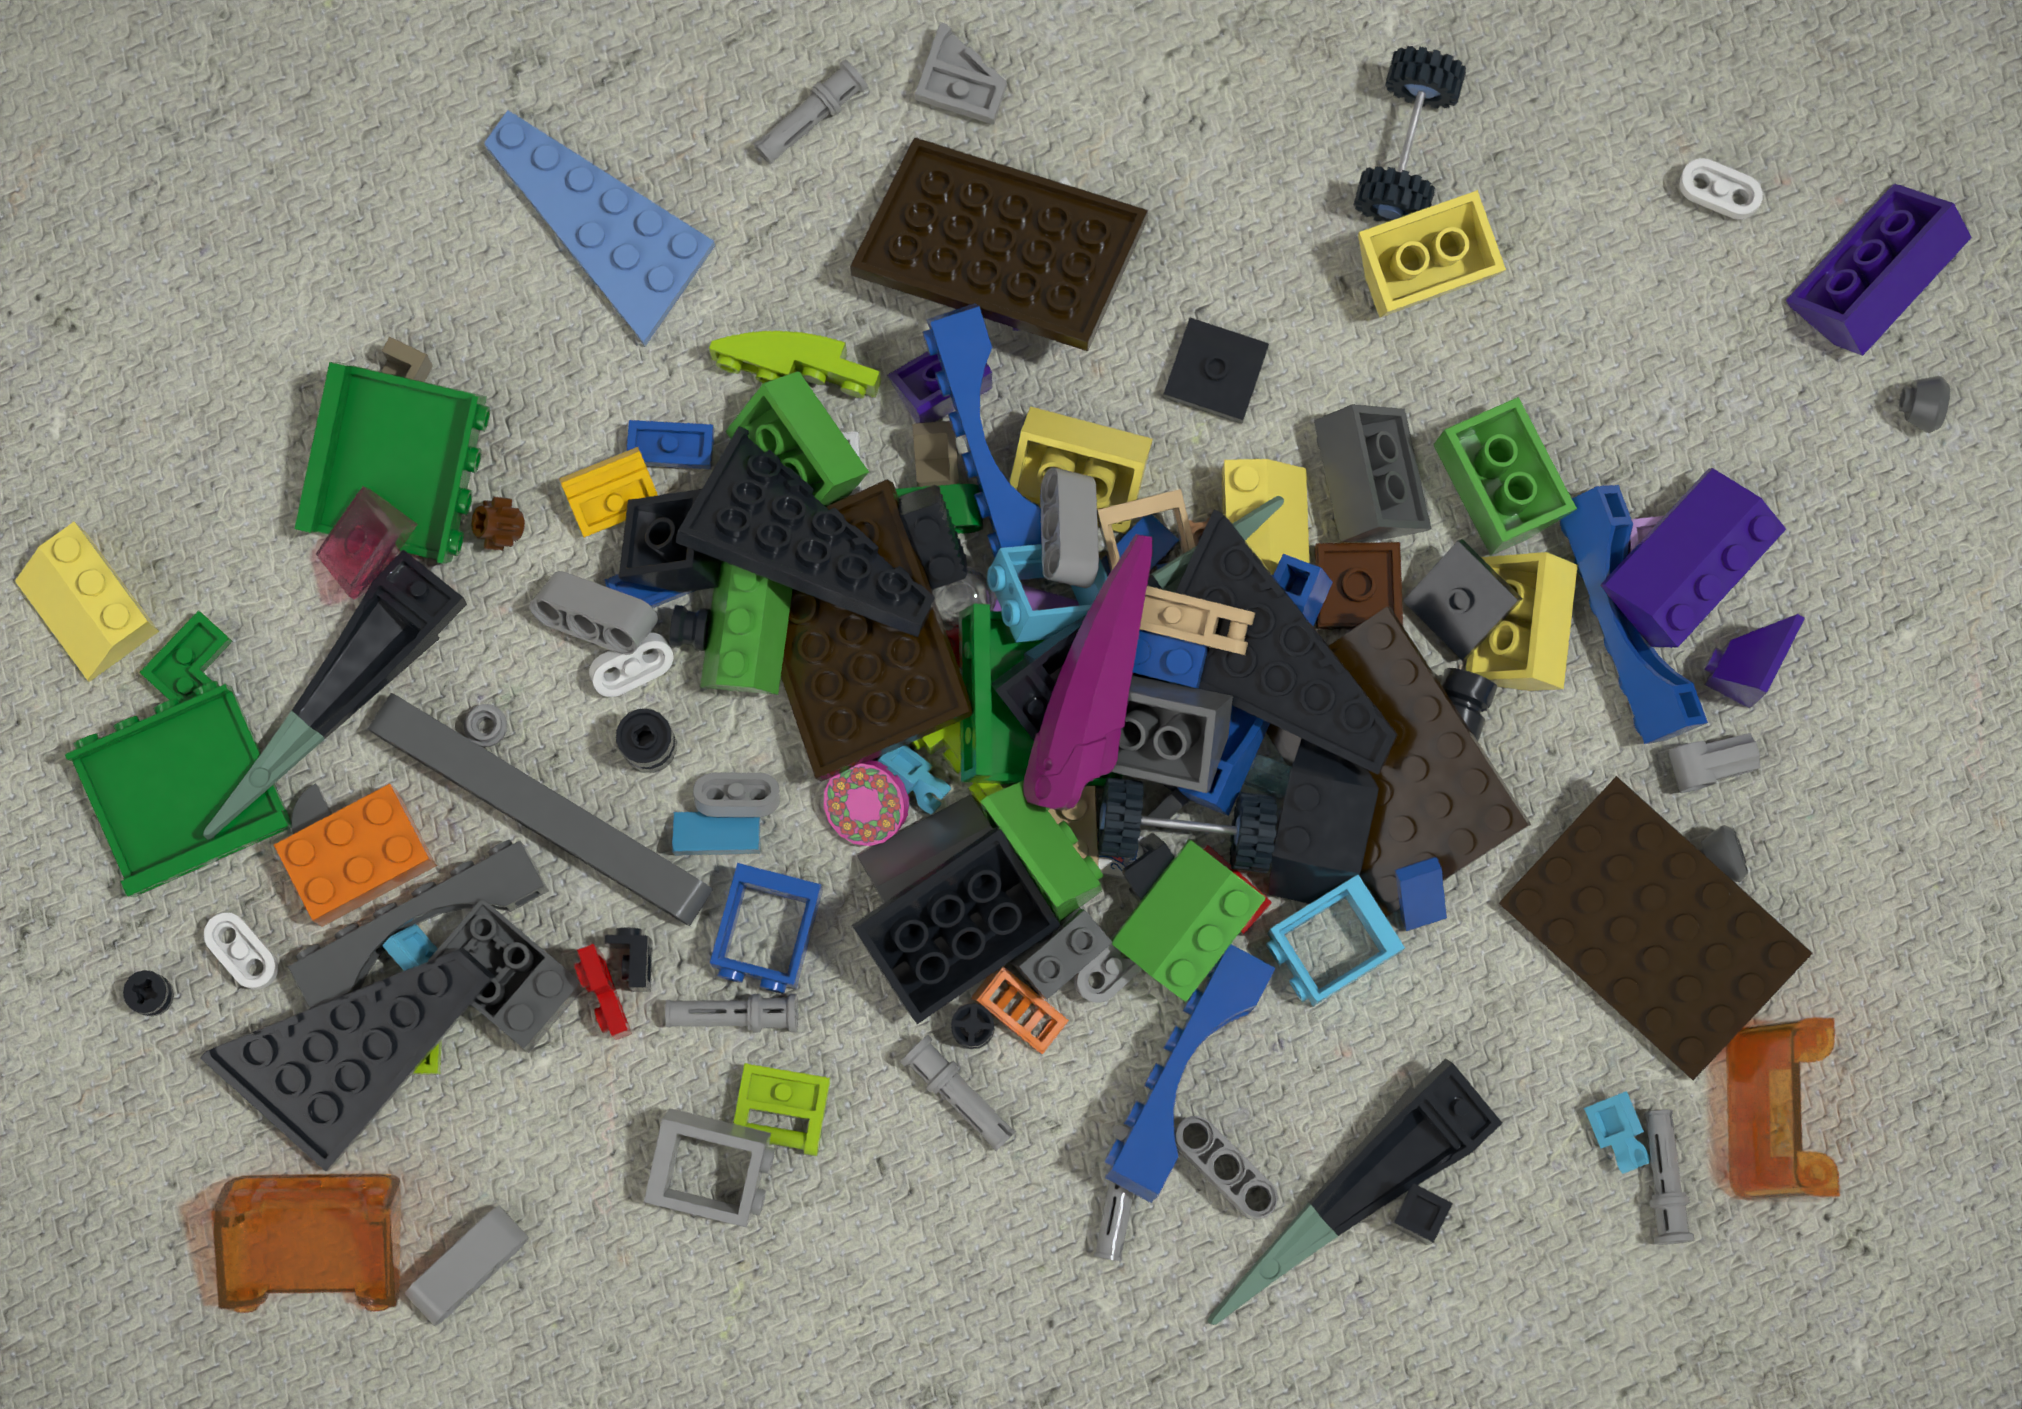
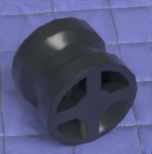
(689, 627)
(157, 996)
(974, 1019)

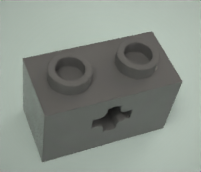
(1062, 953)

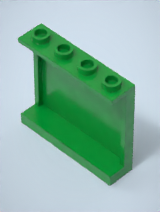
(403, 443)
(992, 739)
(165, 782)

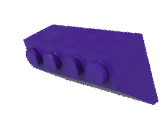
(1880, 267)
(1692, 559)

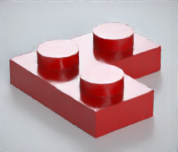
(596, 978)

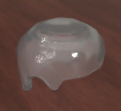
(963, 593)

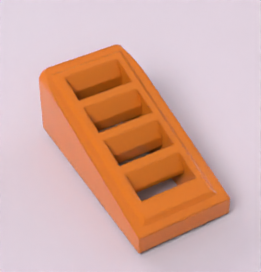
(996, 1009)

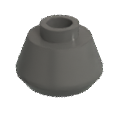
(1925, 403)
(1726, 852)

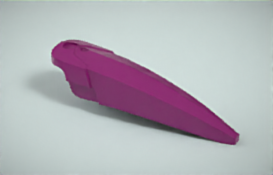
(1092, 690)

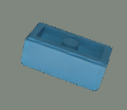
(709, 835)

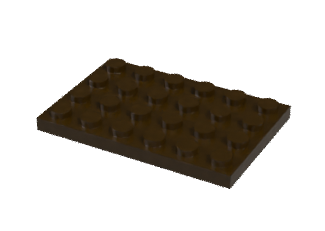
(1002, 240)
(861, 682)
(1437, 782)
(1655, 928)

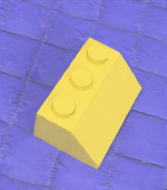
(1429, 254)
(1079, 446)
(1256, 481)
(84, 601)
(1533, 639)

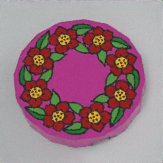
(866, 803)

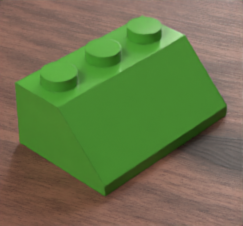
(800, 431)
(1504, 475)
(746, 633)
(1044, 850)
(1187, 920)

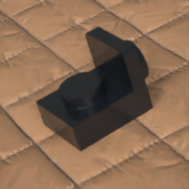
(637, 965)

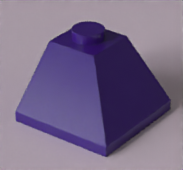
(1751, 661)

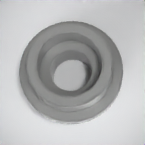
(476, 716)

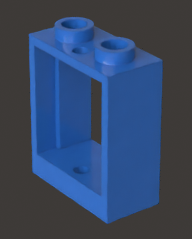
(774, 884)

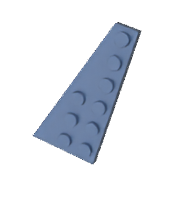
(616, 235)

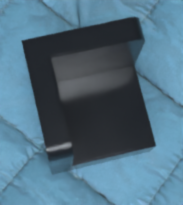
(1147, 868)
(1421, 1214)

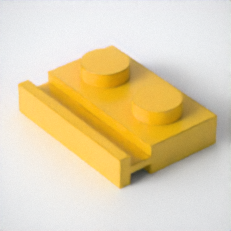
(603, 490)

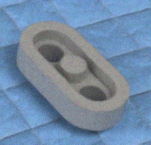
(737, 794)
(1114, 973)

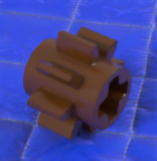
(498, 523)

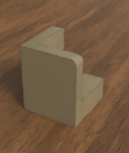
(405, 361)
(935, 454)

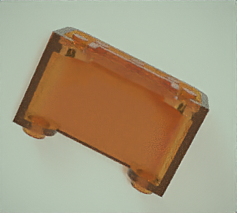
(1767, 1115)
(308, 1238)

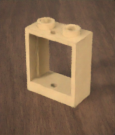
(1143, 507)

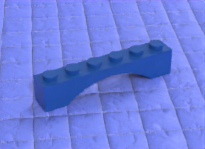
(963, 351)
(1308, 589)
(1658, 695)
(1150, 1148)

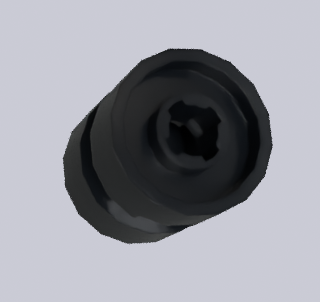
(1469, 695)
(646, 740)

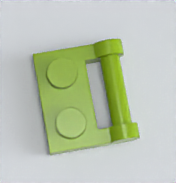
(787, 1095)

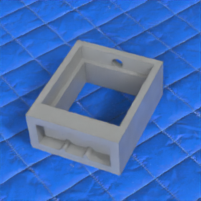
(683, 1123)

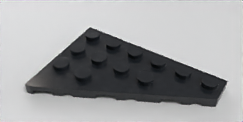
(773, 526)
(1287, 666)
(344, 1060)

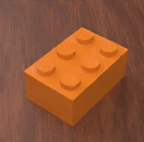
(355, 855)

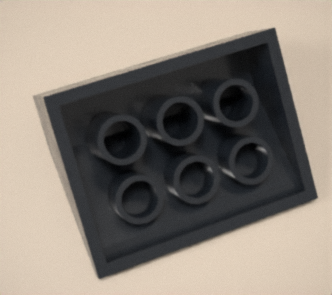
(956, 925)

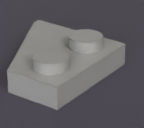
(959, 79)

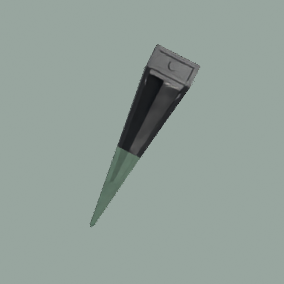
(383, 637)
(1031, 682)
(1411, 1143)

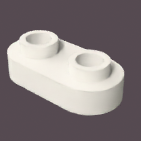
(1721, 185)
(631, 669)
(241, 952)

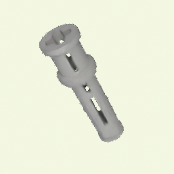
(824, 101)
(755, 1011)
(944, 1078)
(1668, 1198)
(1115, 1214)

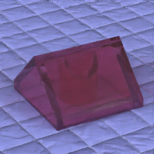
(364, 542)

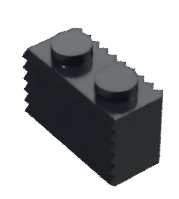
(933, 536)

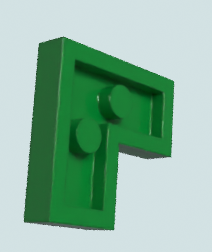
(181, 662)

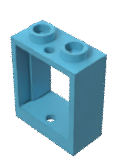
(1025, 624)
(1370, 917)

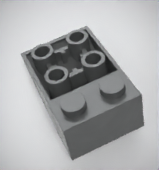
(529, 983)

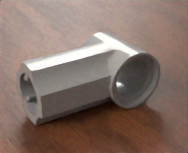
(1701, 764)

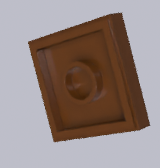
(1363, 579)

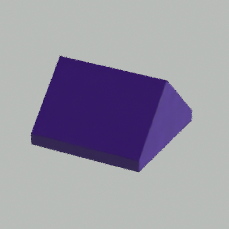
(920, 391)

